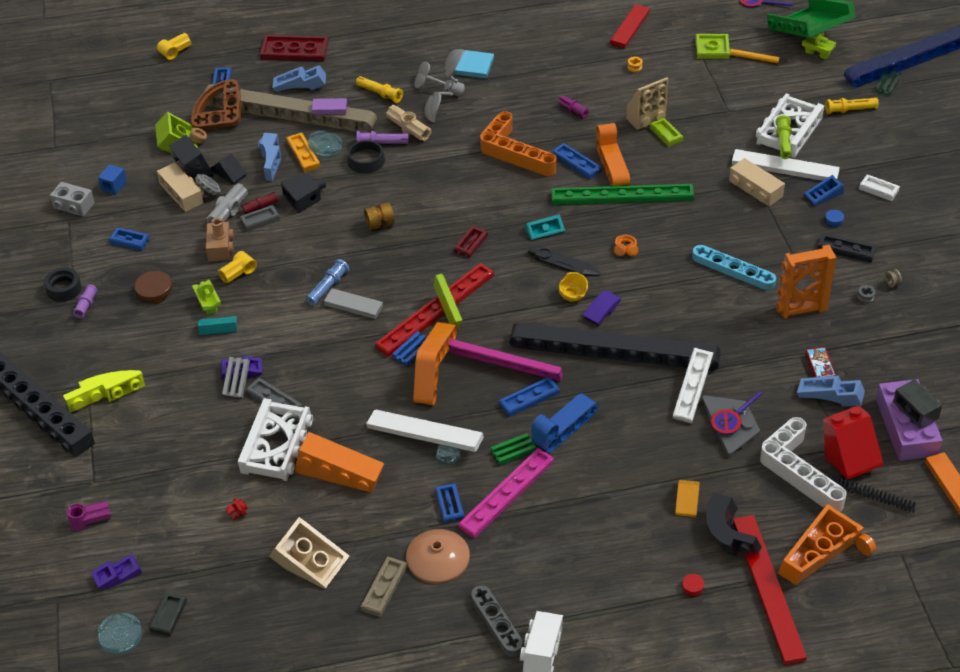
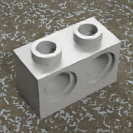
(72, 199)

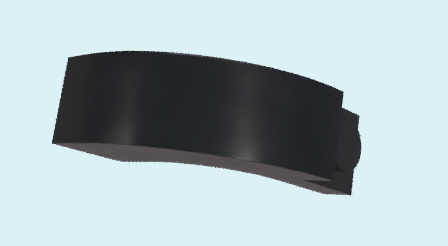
(719, 518)

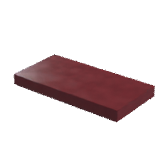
(294, 48)

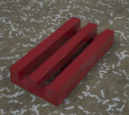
(474, 242)

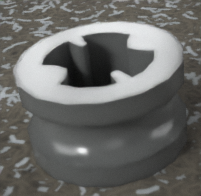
(863, 290)

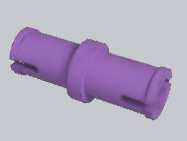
(85, 301)

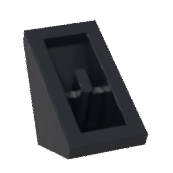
(229, 169)

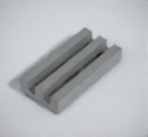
(238, 361)

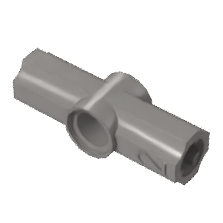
(229, 204)

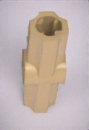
(408, 123)

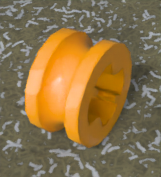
(634, 64)

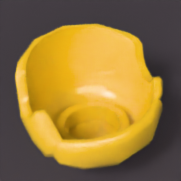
(573, 287)

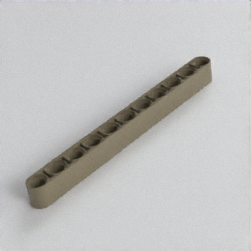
(297, 110)

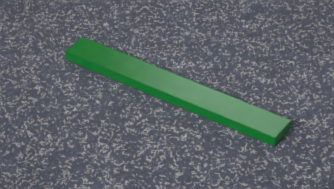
(622, 194)

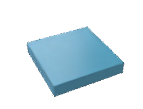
(475, 64)

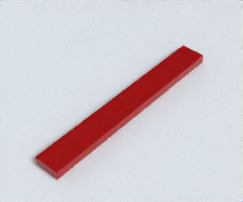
(433, 310)
(771, 596)

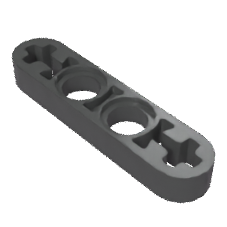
(494, 621)

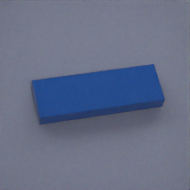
(577, 161)
(529, 396)

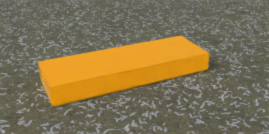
(305, 157)

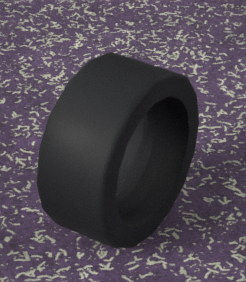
(59, 275)

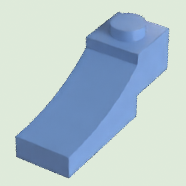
(300, 78)
(271, 151)
(832, 389)

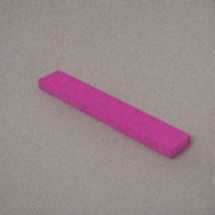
(506, 360)
(506, 493)

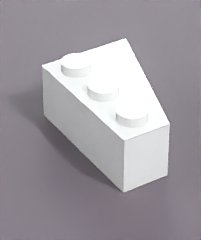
(541, 642)

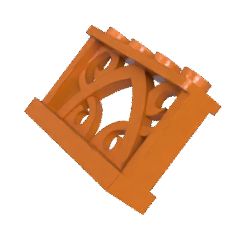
(818, 260)

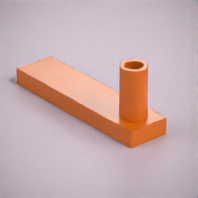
(946, 476)

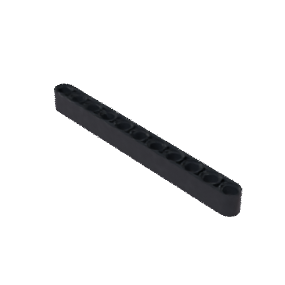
(608, 345)

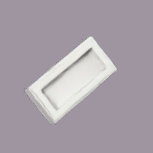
(879, 187)

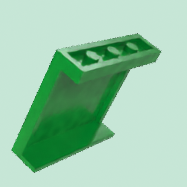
(814, 19)

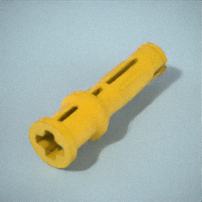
(384, 91)
(845, 105)

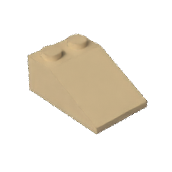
(309, 554)

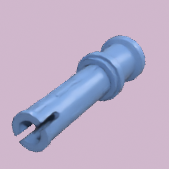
(331, 277)

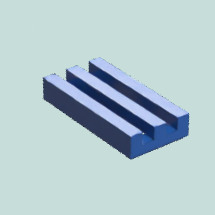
(222, 70)
(128, 240)
(409, 347)
(452, 516)

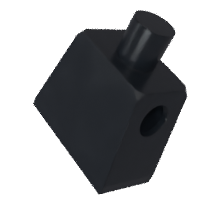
(302, 191)

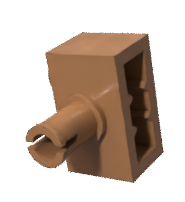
(219, 240)

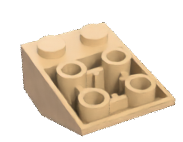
(648, 104)

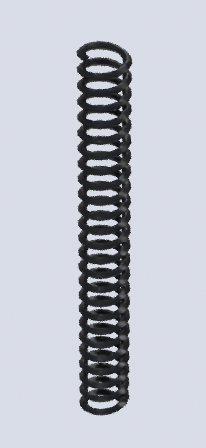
(902, 505)

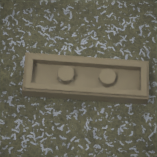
(383, 586)

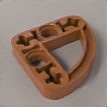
(226, 114)

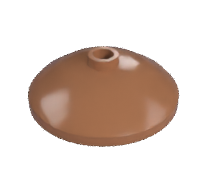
(439, 564)

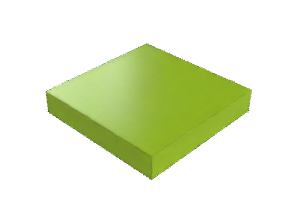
(712, 46)

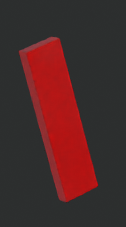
(630, 26)

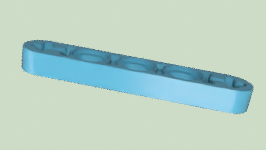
(705, 256)

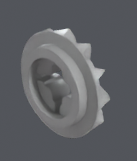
(208, 184)

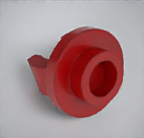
(236, 509)

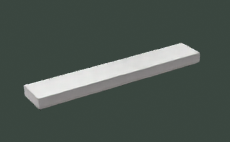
(787, 166)
(425, 430)

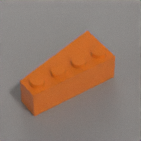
(337, 464)
(822, 542)

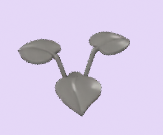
(452, 86)

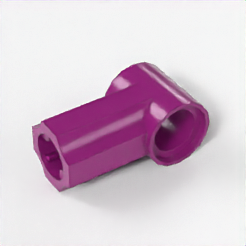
(80, 515)

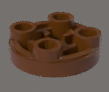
(153, 286)

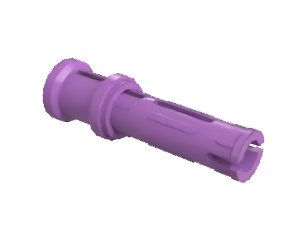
(383, 138)

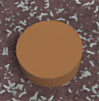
(198, 135)

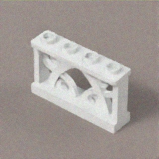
(806, 112)
(265, 417)

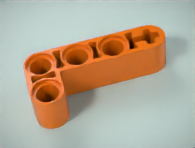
(611, 156)

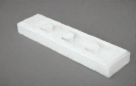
(692, 385)

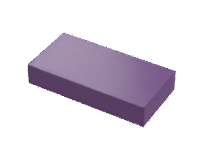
(329, 106)

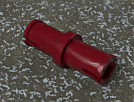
(260, 203)

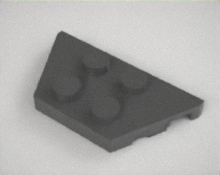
(747, 432)

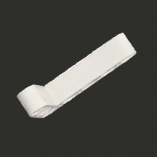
(778, 457)

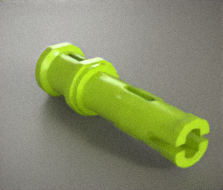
(784, 131)

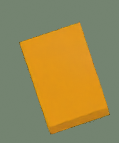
(687, 498)

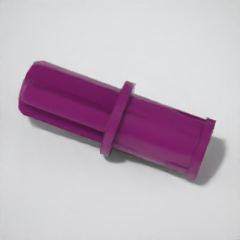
(573, 106)

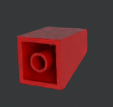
(851, 442)

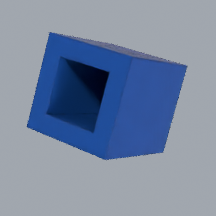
(112, 179)

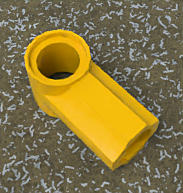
(172, 47)
(241, 264)

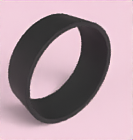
(365, 167)

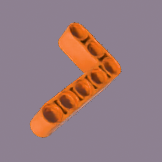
(495, 143)
(428, 361)

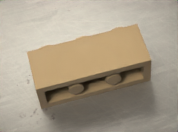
(756, 182)
(180, 187)

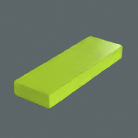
(447, 301)

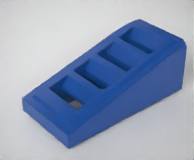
(837, 189)

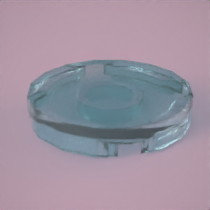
(325, 143)
(119, 633)

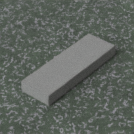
(353, 303)

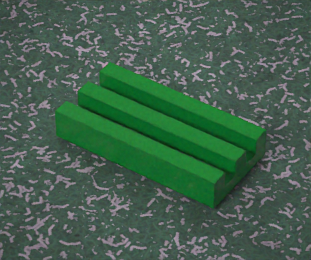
(511, 446)

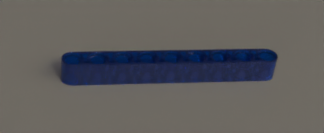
(904, 57)

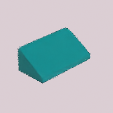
(544, 227)
(217, 325)

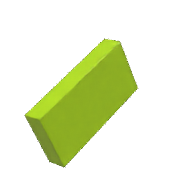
(666, 132)

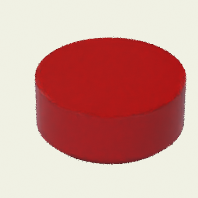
(693, 585)

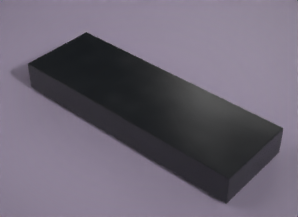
(848, 247)

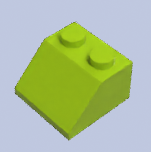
(171, 129)

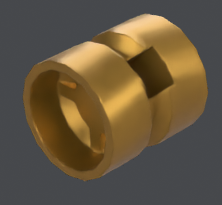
(379, 216)

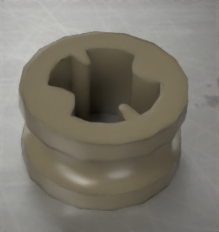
(893, 278)

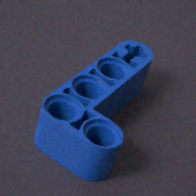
(554, 431)

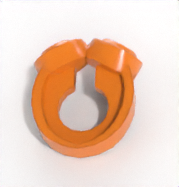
(620, 249)

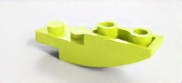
(109, 385)

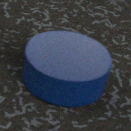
(834, 218)

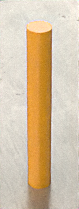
(755, 56)

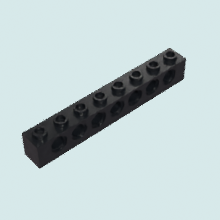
(43, 409)

